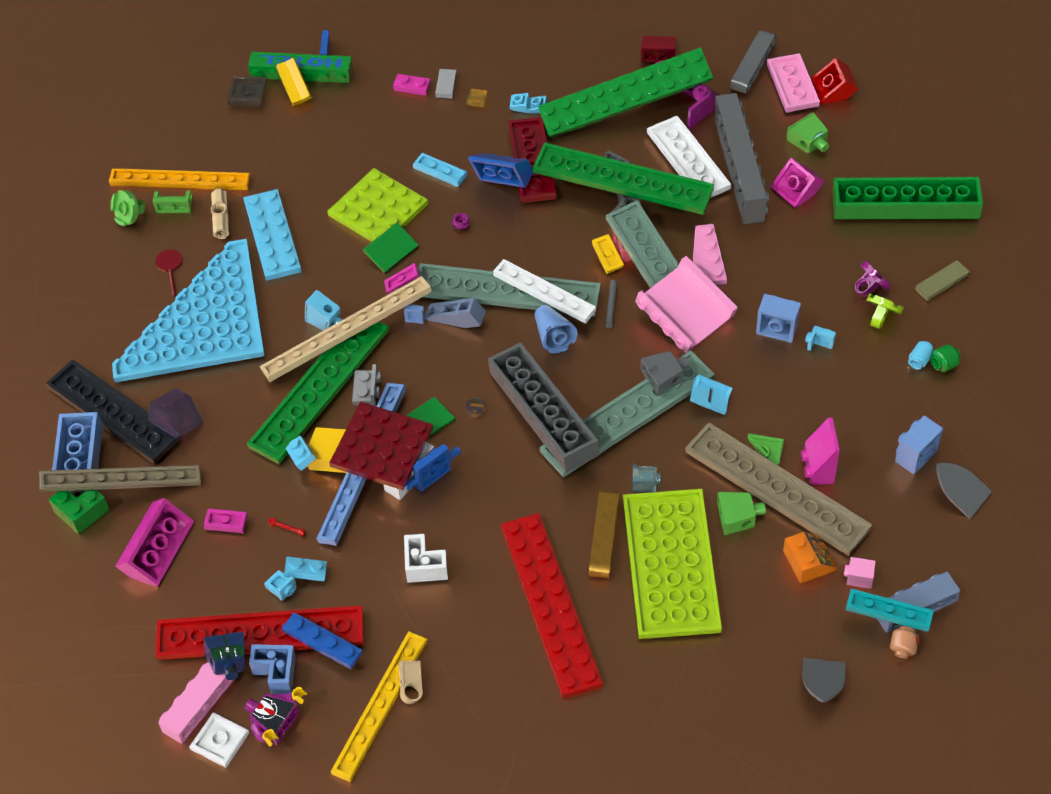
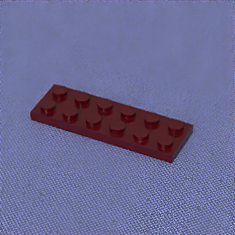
(527, 141)

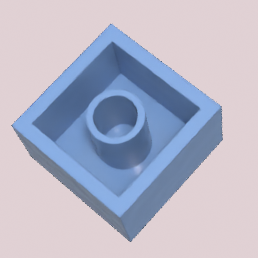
(778, 318)
(918, 444)

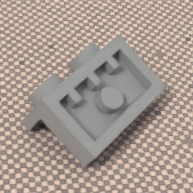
(365, 386)

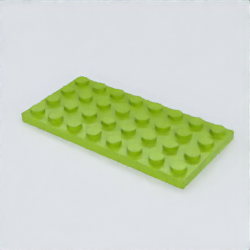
(671, 564)

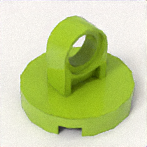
(883, 306)

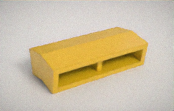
(293, 82)

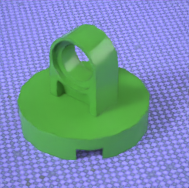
(126, 207)

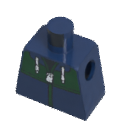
(225, 654)

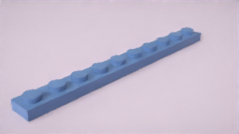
(352, 484)

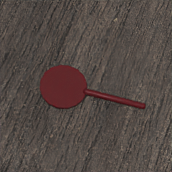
(169, 261)

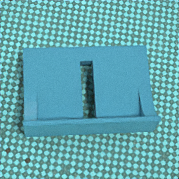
(719, 394)

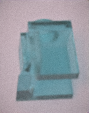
(645, 479)

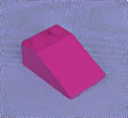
(821, 454)

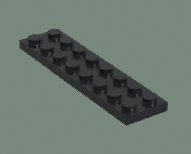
(118, 413)

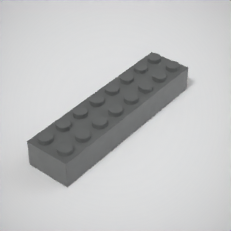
(741, 158)
(544, 407)

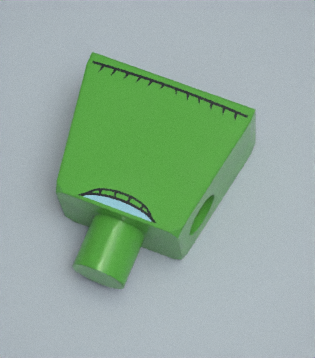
(809, 134)

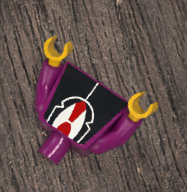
(274, 715)

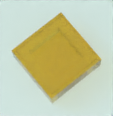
(477, 97)

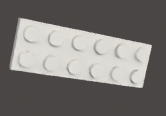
(687, 154)

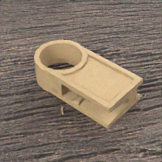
(410, 676)

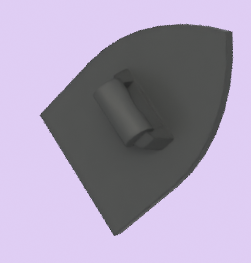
(962, 487)
(823, 678)

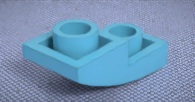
(525, 104)

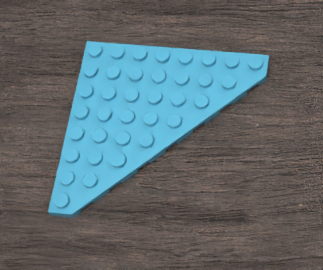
(204, 326)

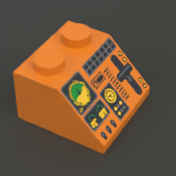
(808, 556)

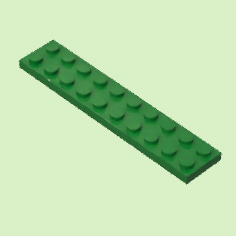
(625, 93)
(623, 178)
(314, 393)

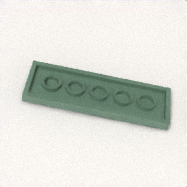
(642, 242)

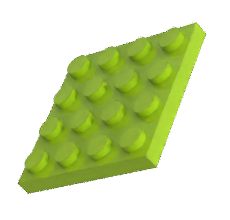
(377, 205)

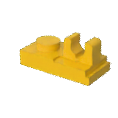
(607, 254)

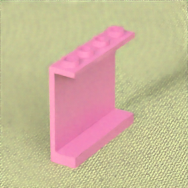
(686, 305)

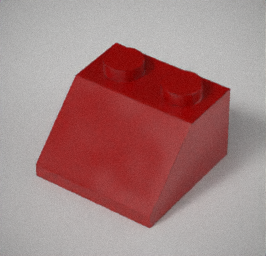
(834, 82)

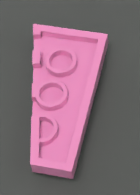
(707, 254)

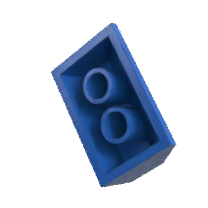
(502, 169)

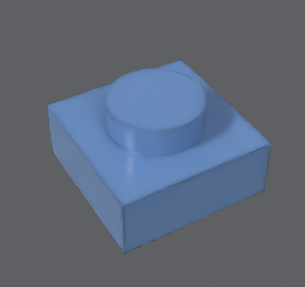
(414, 314)

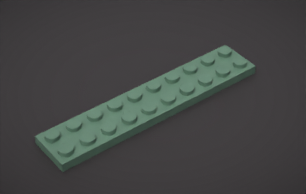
(466, 283)
(635, 409)

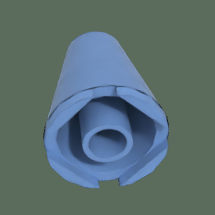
(554, 330)

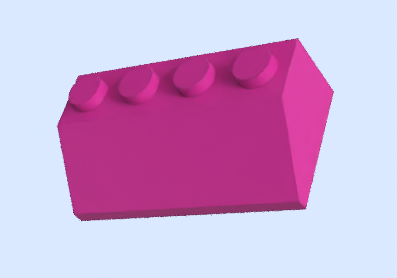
(155, 543)

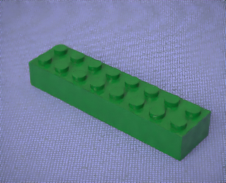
(907, 198)

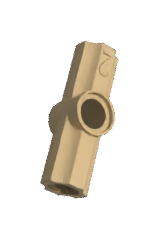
(220, 214)

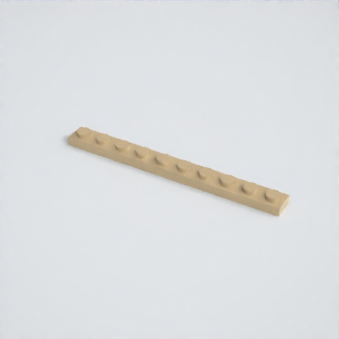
(345, 329)

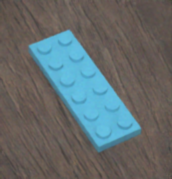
(272, 235)

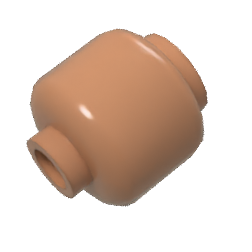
(904, 642)

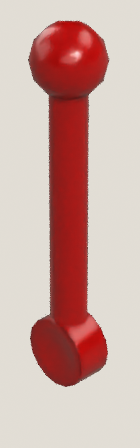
(272, 522)

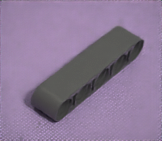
(753, 61)

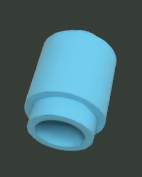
(920, 355)

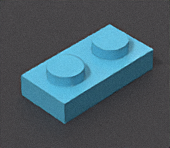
(300, 452)
(305, 568)

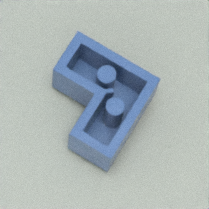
(277, 663)

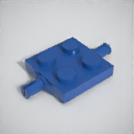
(432, 467)

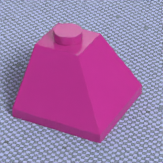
(797, 183)

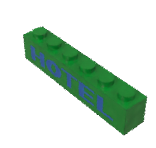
(313, 67)

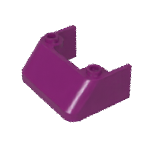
(703, 107)

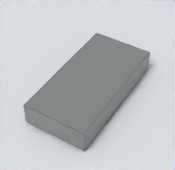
(445, 83)

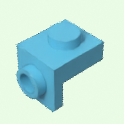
(821, 337)
(281, 585)

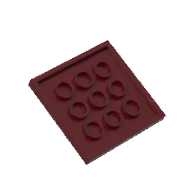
(381, 445)

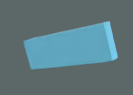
(440, 169)

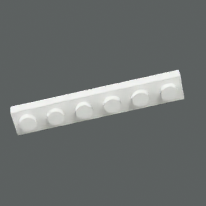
(544, 291)

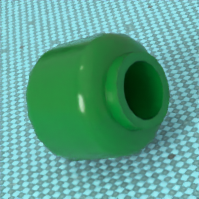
(945, 358)

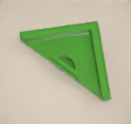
(767, 446)

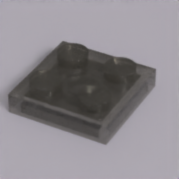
(246, 91)

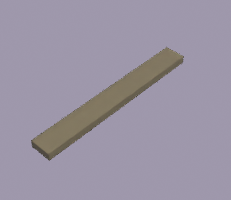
(119, 478)

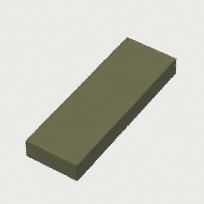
(942, 280)

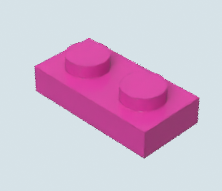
(411, 84)
(402, 278)
(225, 520)

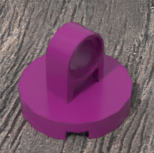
(872, 278)

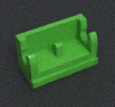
(173, 204)

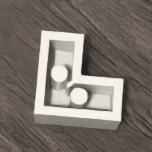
(423, 564)

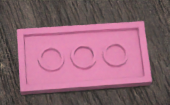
(793, 82)

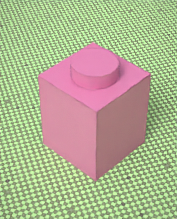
(860, 572)

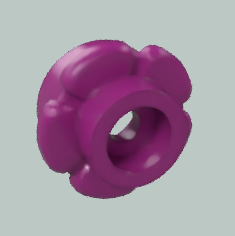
(460, 221)

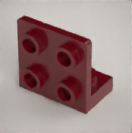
(657, 48)

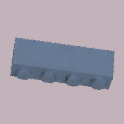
(931, 594)

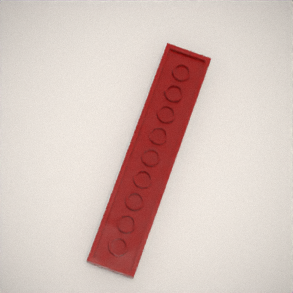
(551, 606)
(185, 636)

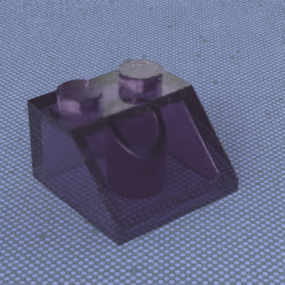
(174, 413)

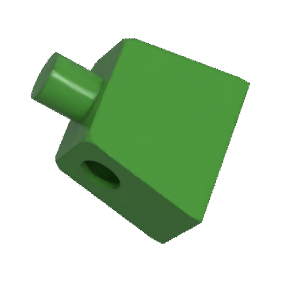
(738, 511)

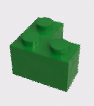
(79, 511)

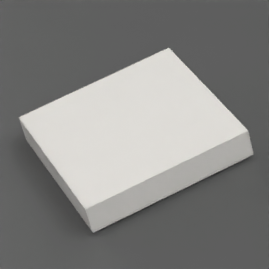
(219, 740)

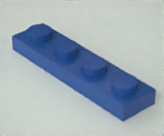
(322, 640)

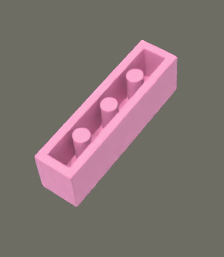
(193, 704)

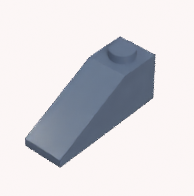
(458, 313)

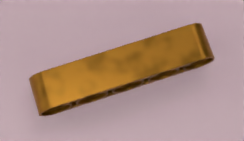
(604, 534)

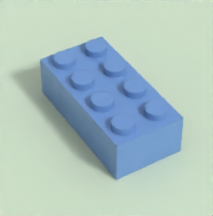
(78, 442)

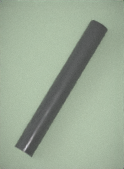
(611, 304)

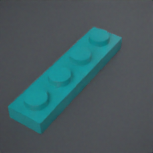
(889, 610)

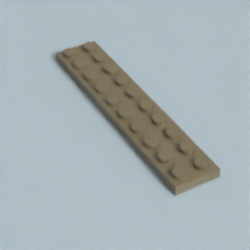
(779, 488)

